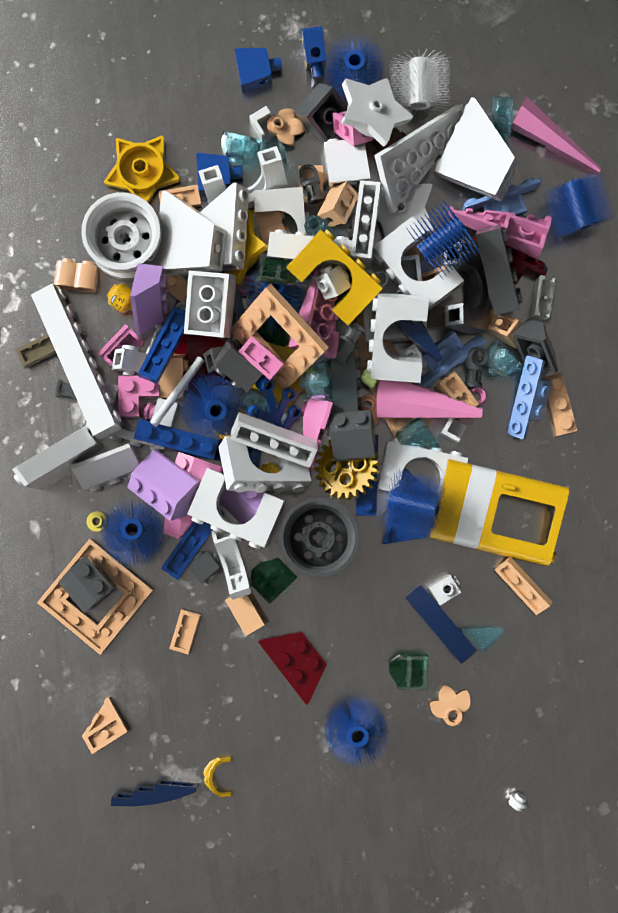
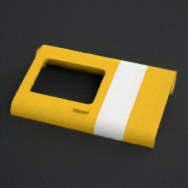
(471, 506)

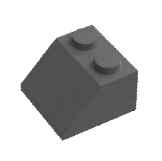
(318, 110)
(534, 341)
(236, 367)
(352, 435)
(86, 583)

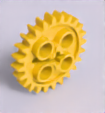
(359, 477)

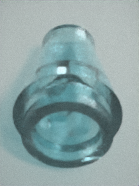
(314, 224)

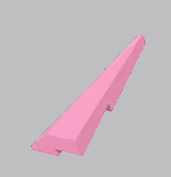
(539, 127)
(524, 233)
(408, 400)

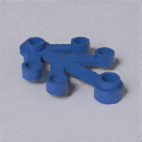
(275, 413)

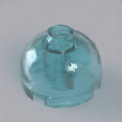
(240, 147)
(502, 361)
(317, 381)

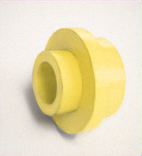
(90, 518)

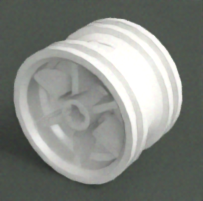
(97, 226)

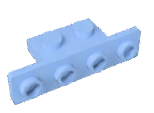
(511, 202)
(452, 354)
(530, 397)

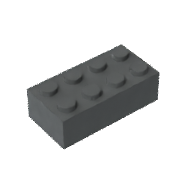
(498, 270)

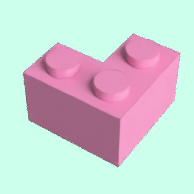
(130, 395)

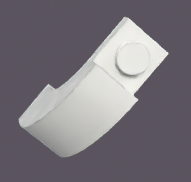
(232, 563)

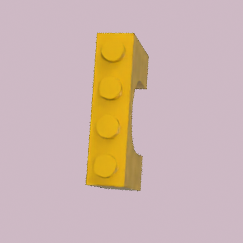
(324, 248)

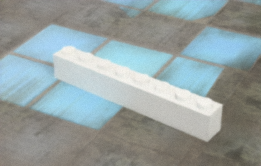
(76, 361)

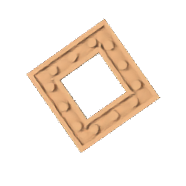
(273, 304)
(97, 635)

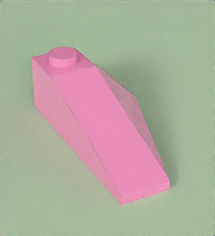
(320, 317)
(315, 421)
(196, 468)

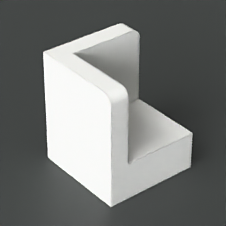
(259, 123)
(453, 430)

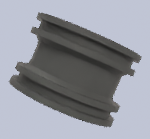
(342, 552)

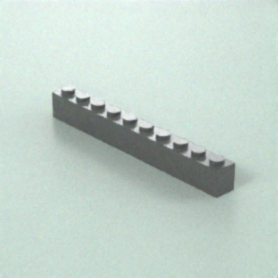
(344, 376)

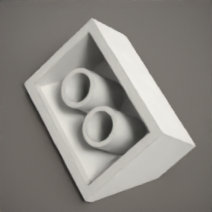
(210, 304)
(106, 468)

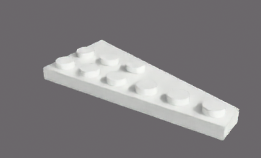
(412, 156)

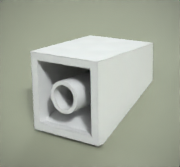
(345, 163)

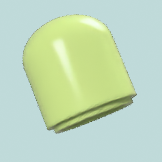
(365, 378)

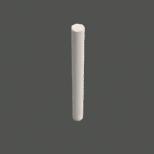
(177, 391)

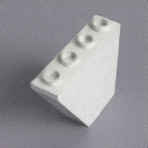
(478, 155)
(230, 213)
(188, 239)
(55, 461)

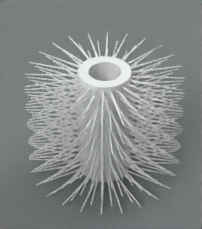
(420, 82)

